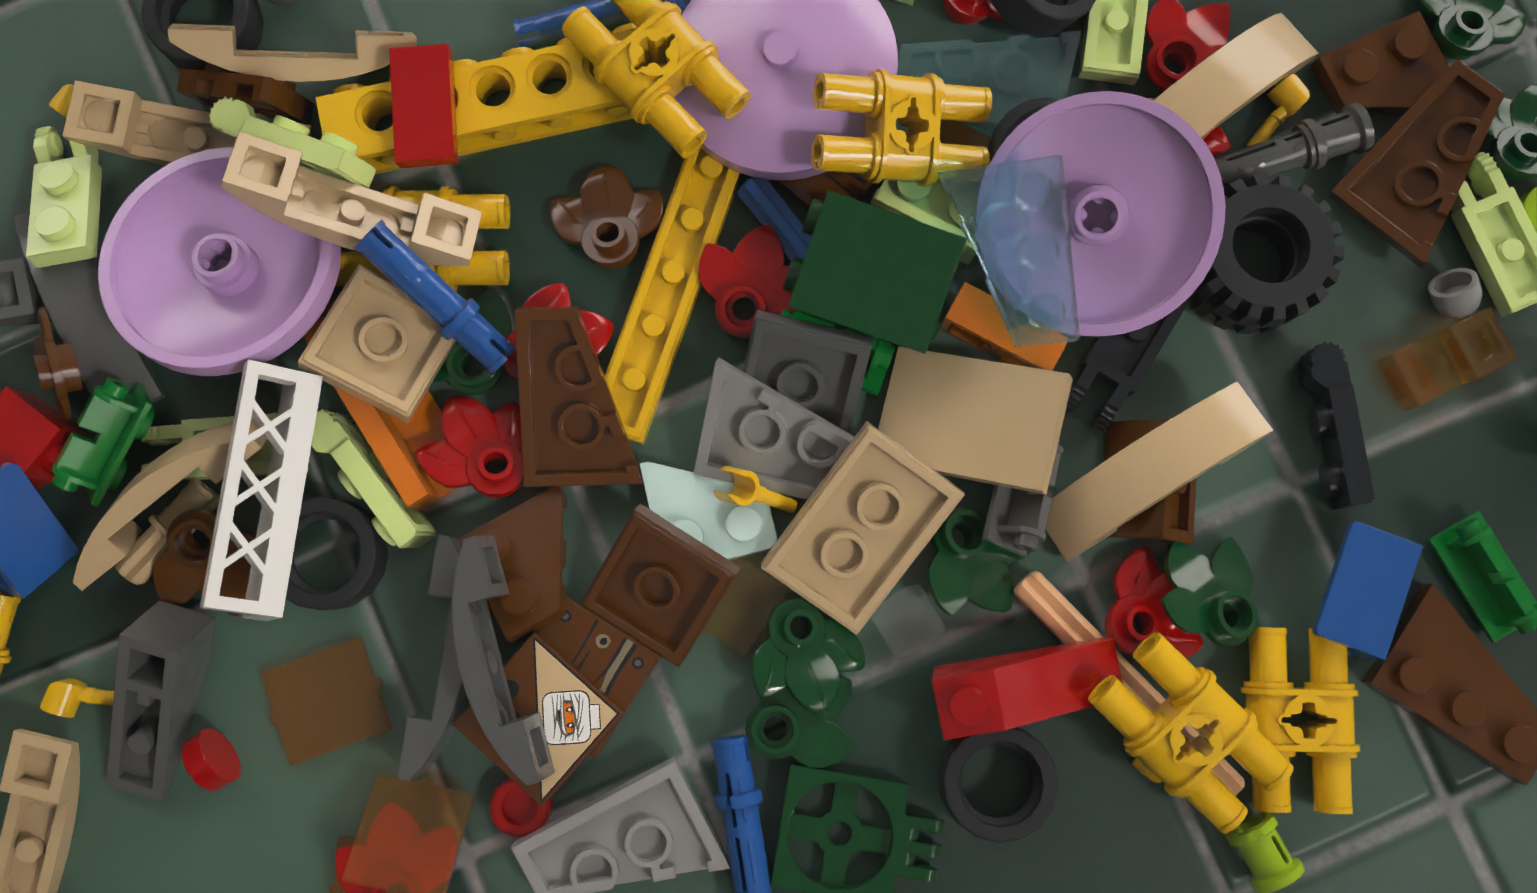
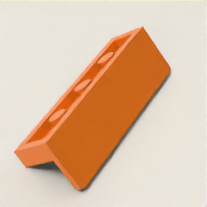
(397, 441)

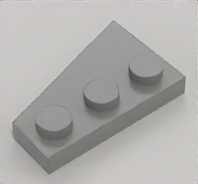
(766, 434)
(624, 836)

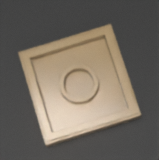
(377, 346)

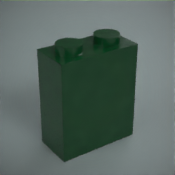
(874, 270)

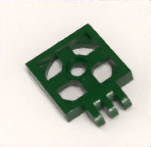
(897, 842)

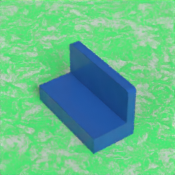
(30, 535)
(1367, 590)

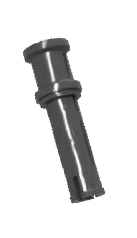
(1306, 146)

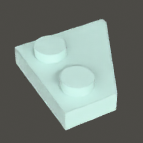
(691, 505)

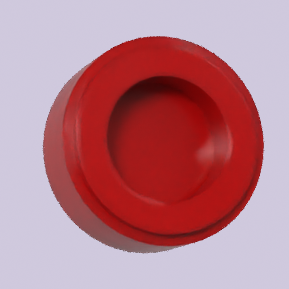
(210, 760)
(516, 811)

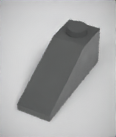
(156, 695)

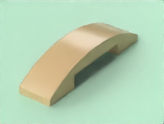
(218, 47)
(1238, 73)
(139, 128)
(342, 212)
(1154, 469)
(118, 532)
(41, 811)

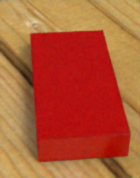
(423, 106)

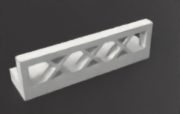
(280, 499)

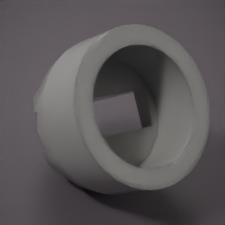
(1456, 292)

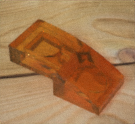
(1447, 359)

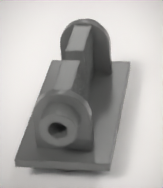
(1018, 516)

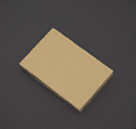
(977, 417)
(862, 528)

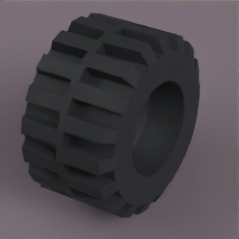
(1305, 251)

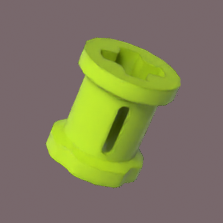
(1265, 853)

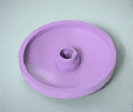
(776, 55)
(1138, 203)
(207, 276)

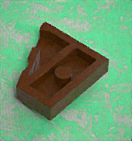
(1383, 69)
(263, 93)
(532, 562)

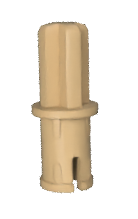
(140, 560)

